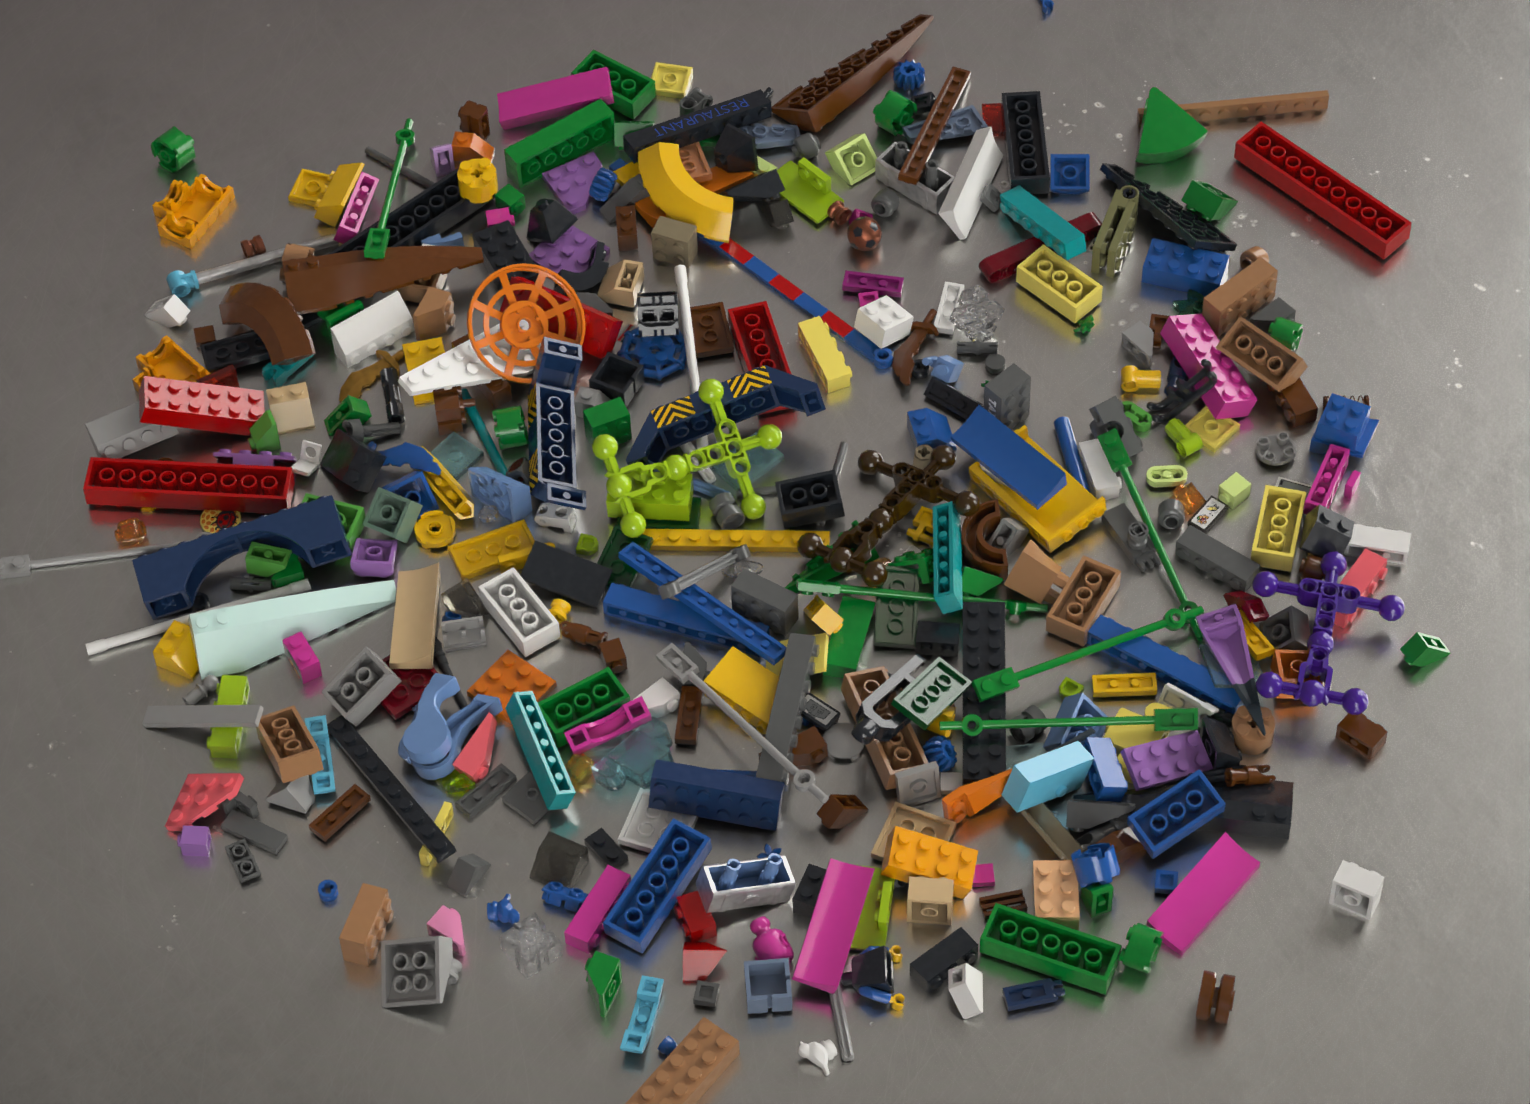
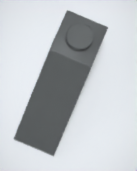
(627, 195)
(1088, 813)

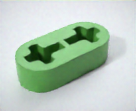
(1137, 414)

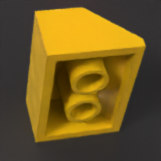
(337, 193)

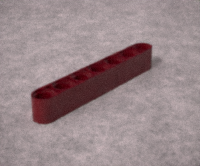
(1006, 261)

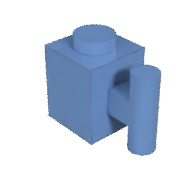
(944, 367)

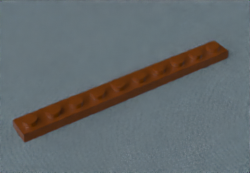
(934, 126)

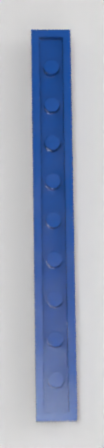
(705, 604)

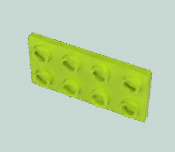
(807, 189)
(875, 915)

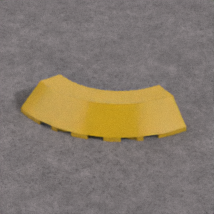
(681, 195)

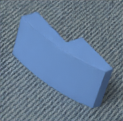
(451, 240)

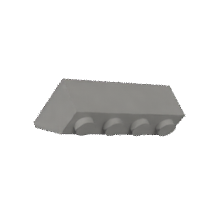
(123, 434)

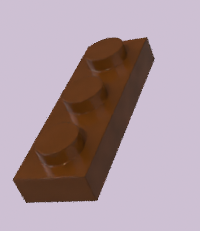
(688, 715)
(339, 812)

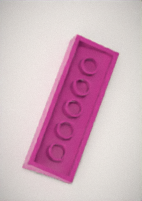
(553, 98)
(1203, 894)
(832, 925)

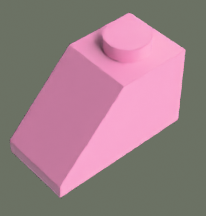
(448, 923)

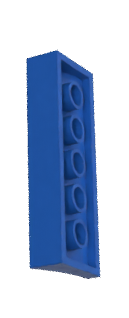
(1009, 458)

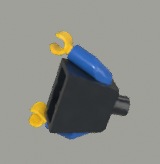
(874, 974)

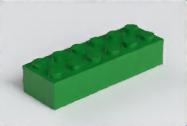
(559, 143)
(1050, 948)

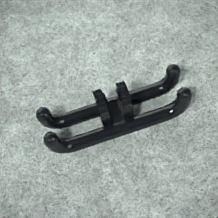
(1184, 393)

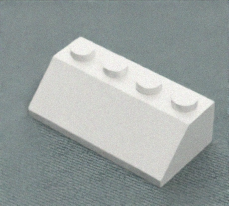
(372, 329)

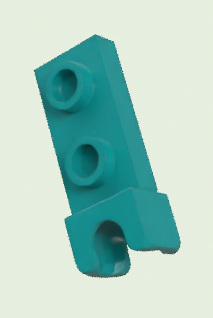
(281, 372)

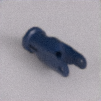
(1173, 374)

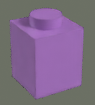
(195, 840)

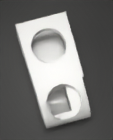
(556, 516)

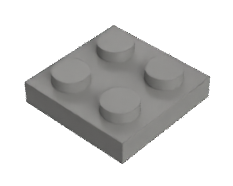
(918, 784)

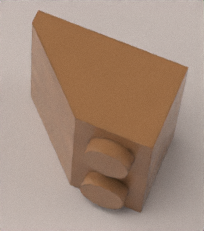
(434, 314)

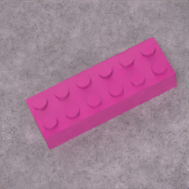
(1193, 341)

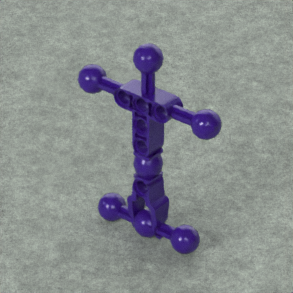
(1328, 599)

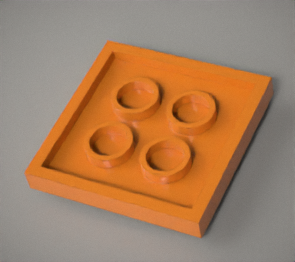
(512, 675)

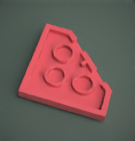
(201, 796)

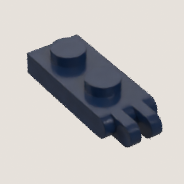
(1032, 993)

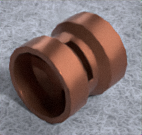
(253, 246)

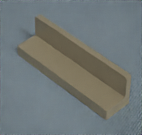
(1052, 831)

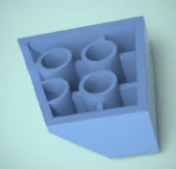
(505, 493)

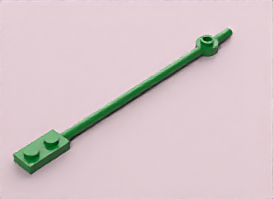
(379, 237)
(1119, 461)
(828, 589)
(1007, 680)
(1163, 720)

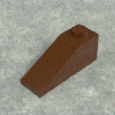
(810, 748)
(1124, 843)

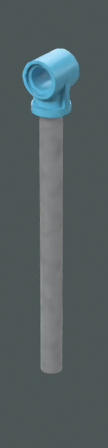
(182, 283)

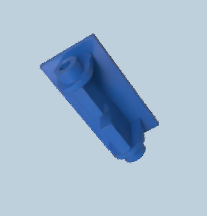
(555, 893)

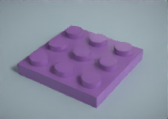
(568, 252)

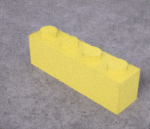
(824, 354)

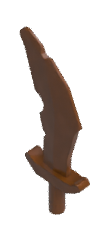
(902, 357)

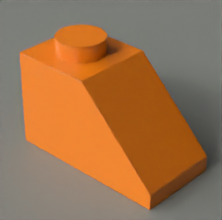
(470, 146)

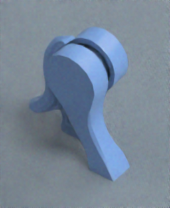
(431, 740)

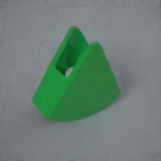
(1166, 131)

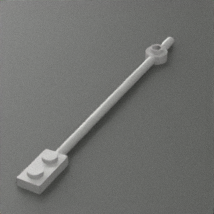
(22, 564)
(685, 670)

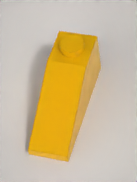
(823, 615)

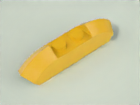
(450, 491)

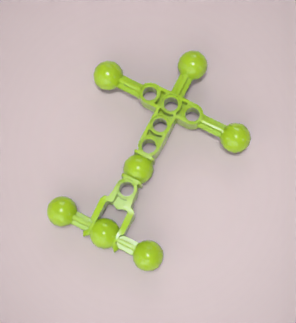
(678, 466)

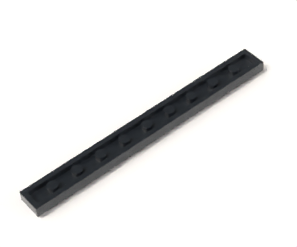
(391, 789)

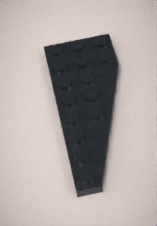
(1170, 212)

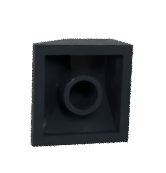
(736, 151)
(548, 221)

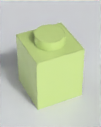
(1234, 490)

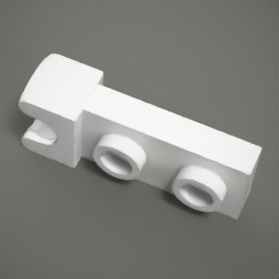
(1177, 698)

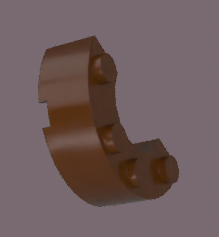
(975, 549)

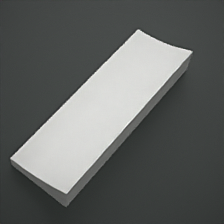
(968, 185)

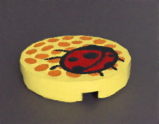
(215, 520)

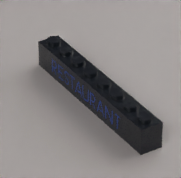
(700, 123)

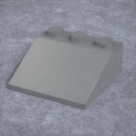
(415, 970)

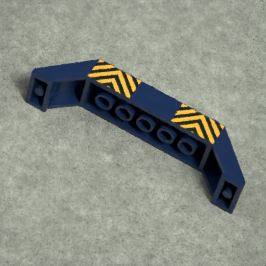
(742, 399)
(553, 425)

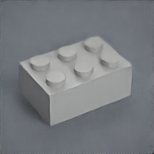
(361, 686)

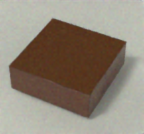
(204, 335)

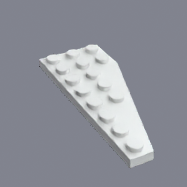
(463, 367)

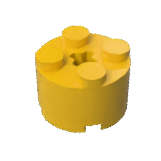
(477, 180)

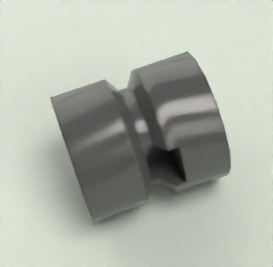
(726, 511)
(1023, 735)

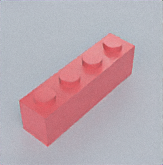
(1364, 576)

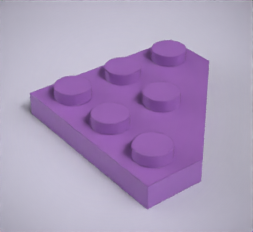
(572, 181)

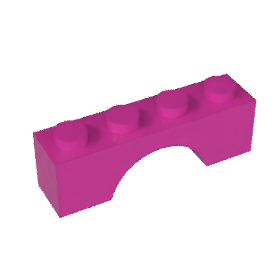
(619, 722)

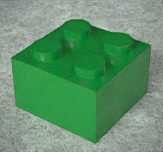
(609, 419)

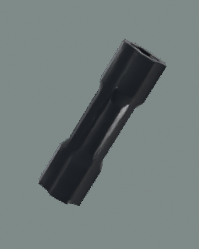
(390, 385)

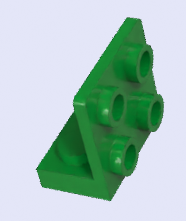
(923, 559)

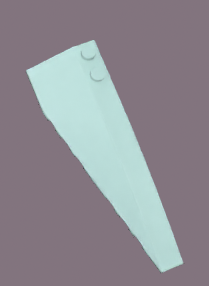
(251, 633)

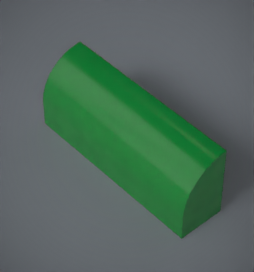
(847, 643)

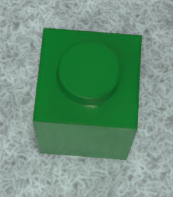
(511, 198)

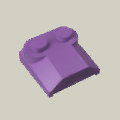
(373, 557)

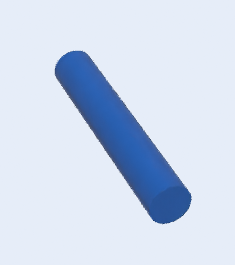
(1070, 450)

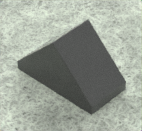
(467, 873)

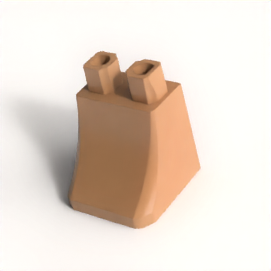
(1035, 575)

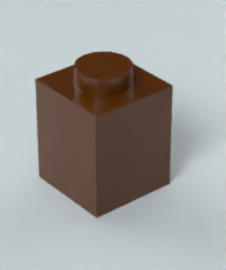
(613, 655)

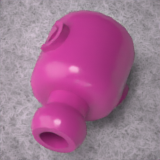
(769, 942)

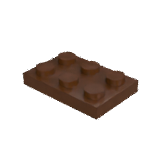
(711, 330)

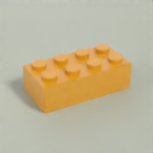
(922, 855)

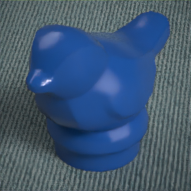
(503, 911)

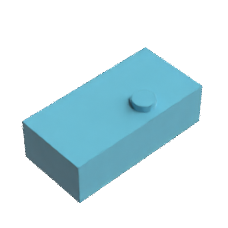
(1047, 776)

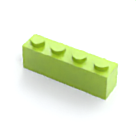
(226, 740)

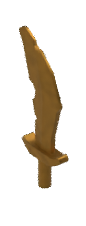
(367, 376)

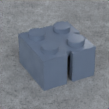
(768, 985)

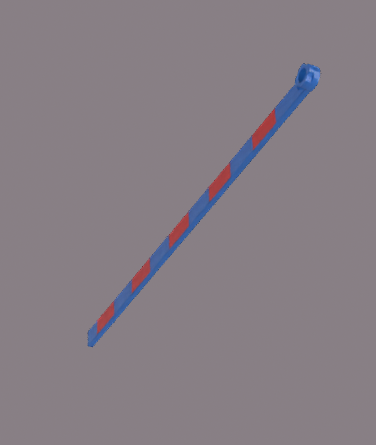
(797, 297)

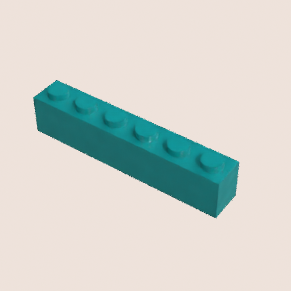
(1043, 222)
(947, 558)
(540, 750)

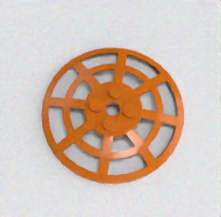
(520, 311)

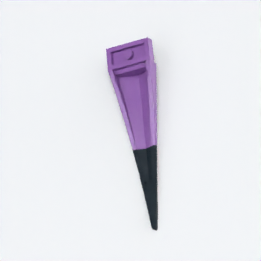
(1227, 641)

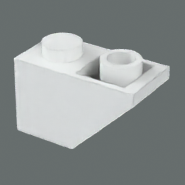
(966, 989)

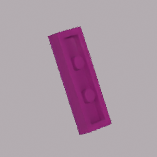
(869, 282)

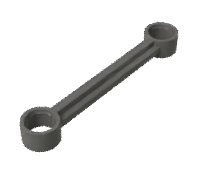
(676, 586)

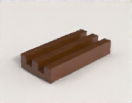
(1005, 899)

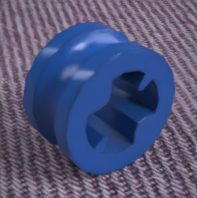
(322, 892)

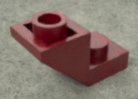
(1250, 604)

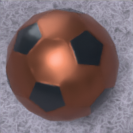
(864, 233)

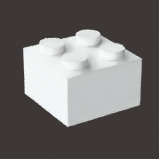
(883, 321)
(1356, 889)

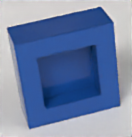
(1165, 881)

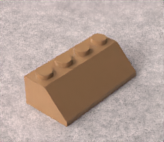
(1261, 355)

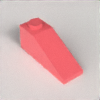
(477, 753)

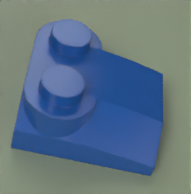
(1070, 173)

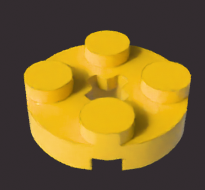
(437, 539)

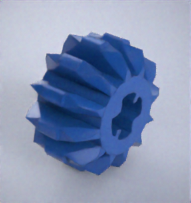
(909, 75)
(603, 184)
(941, 751)

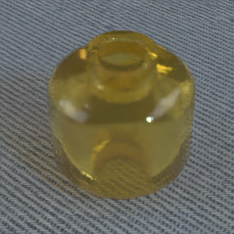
(579, 768)

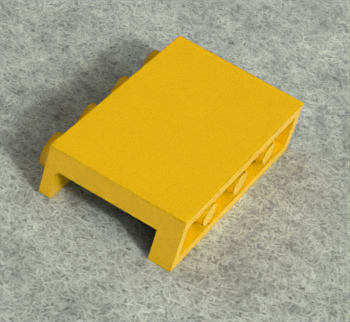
(745, 687)

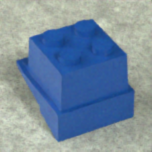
(1344, 425)

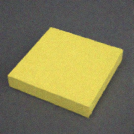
(671, 79)
(1211, 430)

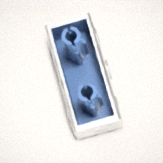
(745, 883)

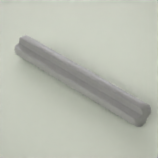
(841, 1025)

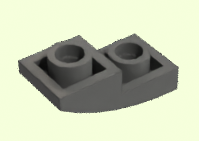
(242, 860)

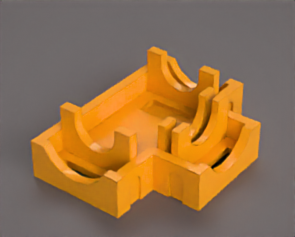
(191, 209)
(168, 362)

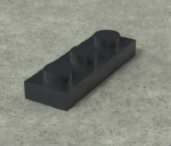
(951, 398)

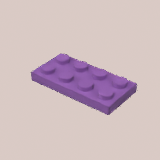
(1165, 760)

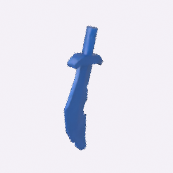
(409, 454)

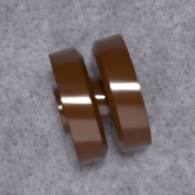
(1216, 997)

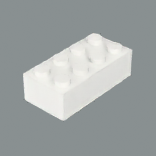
(519, 612)

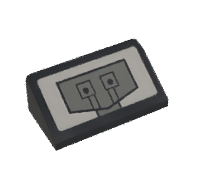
(820, 713)

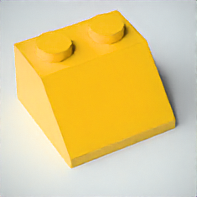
(176, 651)

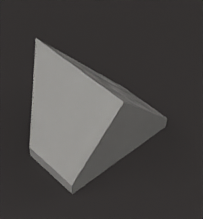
(293, 795)

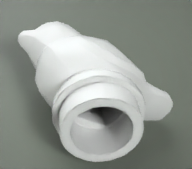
(818, 1053)

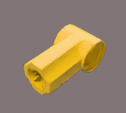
(1133, 379)

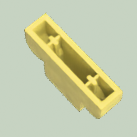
(1132, 735)

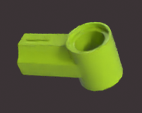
(1185, 441)

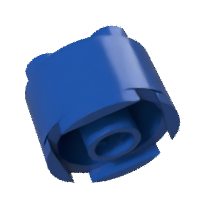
(1095, 864)

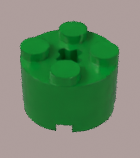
(894, 112)
(173, 149)
(1286, 332)
(510, 427)
(1142, 947)

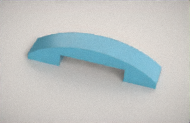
(322, 780)
(643, 1015)

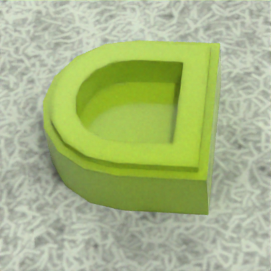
(587, 545)
(1069, 687)

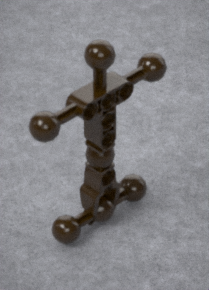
(910, 487)

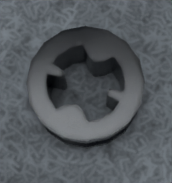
(920, 374)

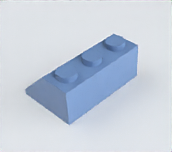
(1074, 707)

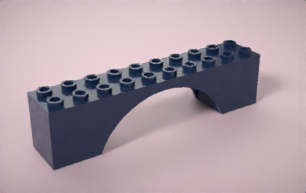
(174, 574)

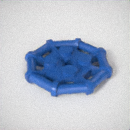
(643, 353)

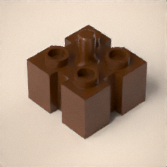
(450, 409)

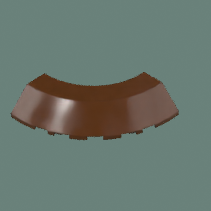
(270, 318)

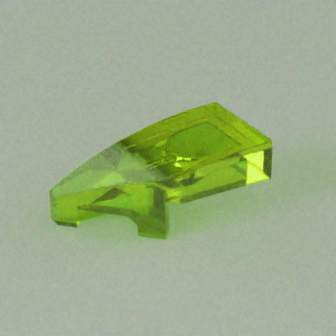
(455, 782)

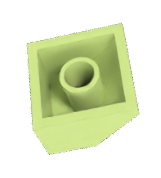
(852, 158)

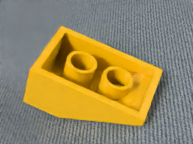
(418, 354)

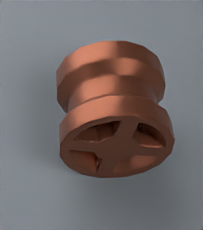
(839, 212)

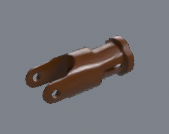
(583, 634)
(1248, 775)

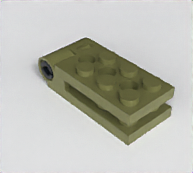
(1116, 231)

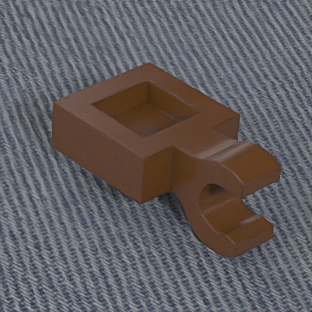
(1156, 324)

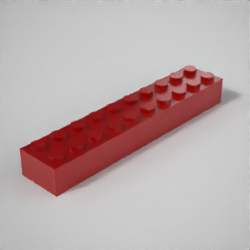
(1322, 190)
(188, 485)

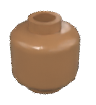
(1252, 255)

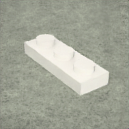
(948, 302)

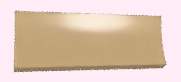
(415, 618)

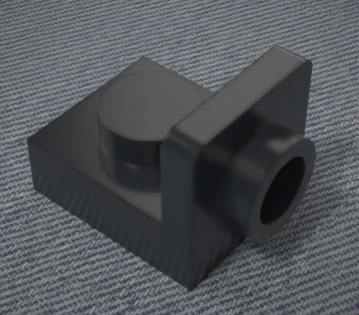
(924, 102)

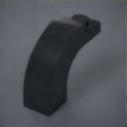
(589, 279)

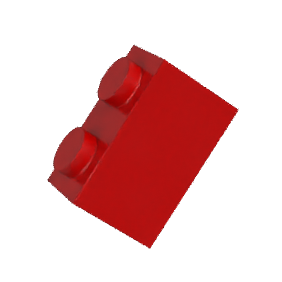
(696, 922)

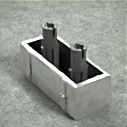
(931, 187)

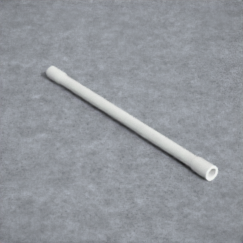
(681, 281)
(105, 644)

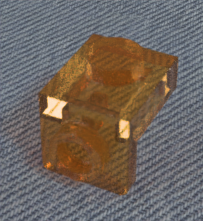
(1189, 497)

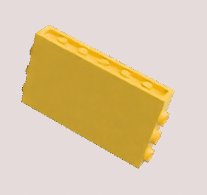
(1055, 520)

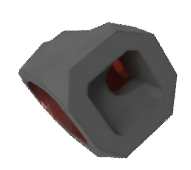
(519, 470)

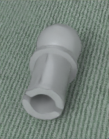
(209, 684)

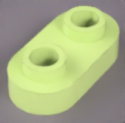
(1166, 476)

